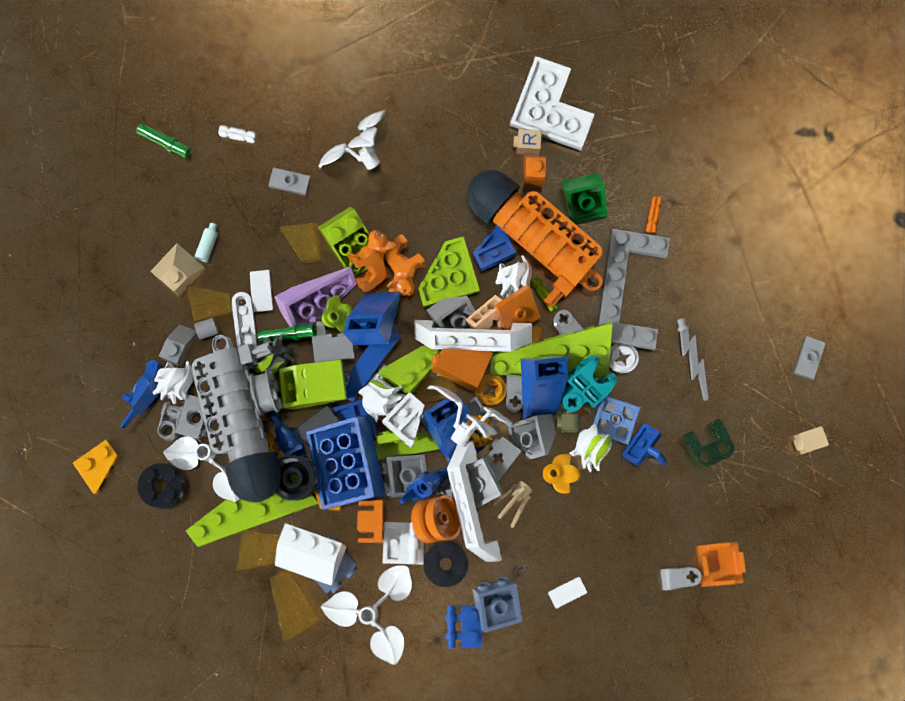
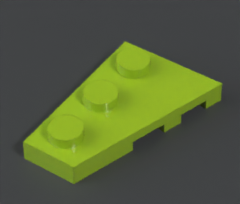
(410, 369)

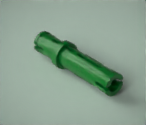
(170, 143)
(295, 332)

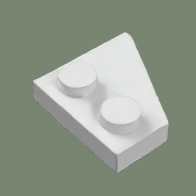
(405, 419)

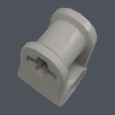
(569, 325)
(513, 391)
(169, 418)
(676, 577)

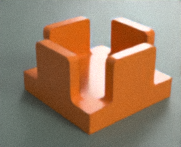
(372, 521)
(720, 564)

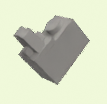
(331, 348)

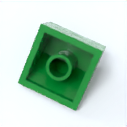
(584, 198)

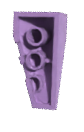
(308, 301)

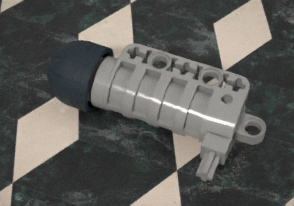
(252, 467)

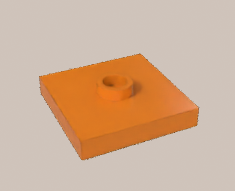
(517, 308)

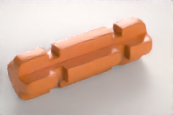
(654, 215)

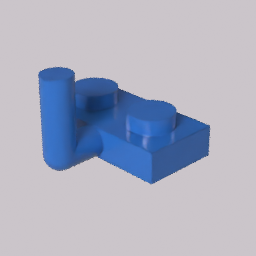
(642, 445)

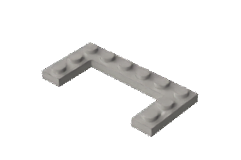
(620, 246)

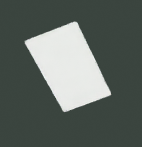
(567, 592)

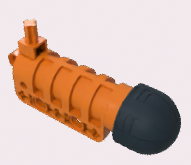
(497, 200)

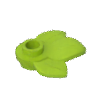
(338, 312)

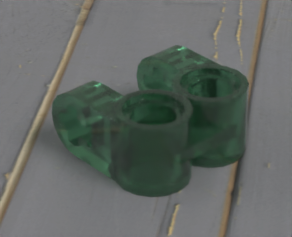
(721, 437)

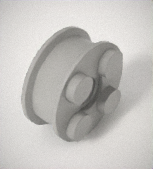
(264, 392)

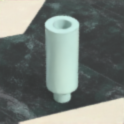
(206, 243)

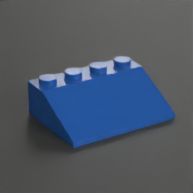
(345, 462)

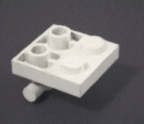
(402, 544)

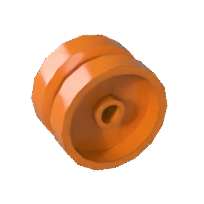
(435, 519)

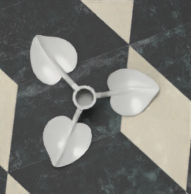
(364, 140)
(464, 430)
(186, 455)
(342, 610)

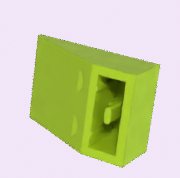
(346, 235)
(312, 384)

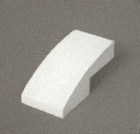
(261, 290)

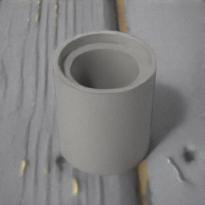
(206, 328)

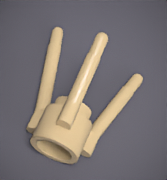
(520, 492)

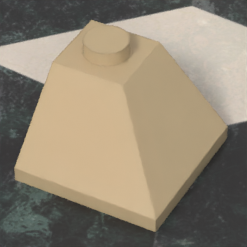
(178, 269)

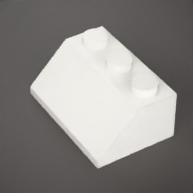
(309, 554)

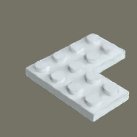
(542, 111)

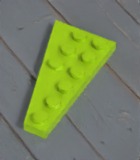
(573, 344)

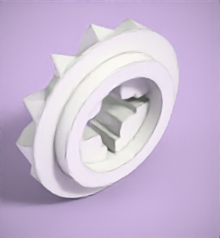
(631, 361)

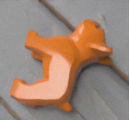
(373, 259)
(402, 267)

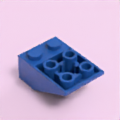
(372, 319)
(543, 384)
(440, 422)

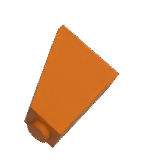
(534, 172)
(461, 366)

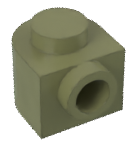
(568, 422)

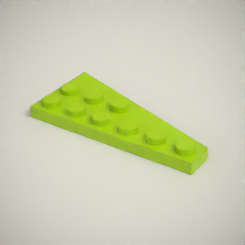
(238, 516)

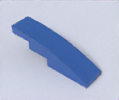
(368, 365)

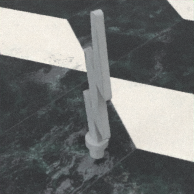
(691, 346)

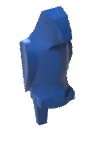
(142, 392)
(287, 438)
(424, 485)

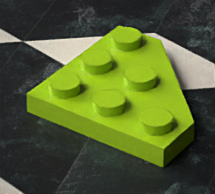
(449, 274)

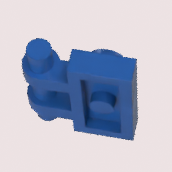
(471, 627)

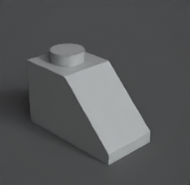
(178, 345)

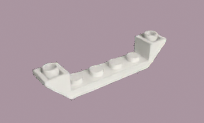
(473, 338)
(465, 504)

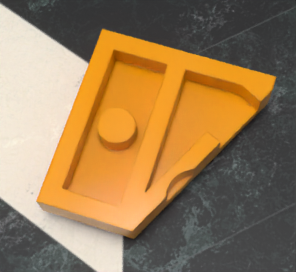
(96, 465)

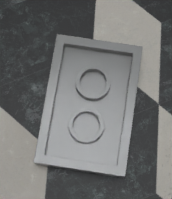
(482, 483)

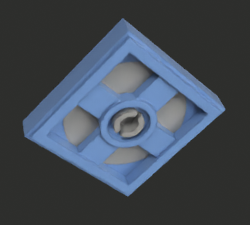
(616, 419)

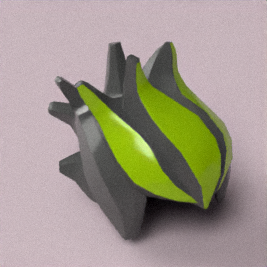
(277, 359)

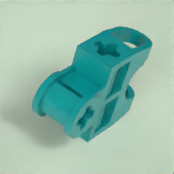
(579, 392)

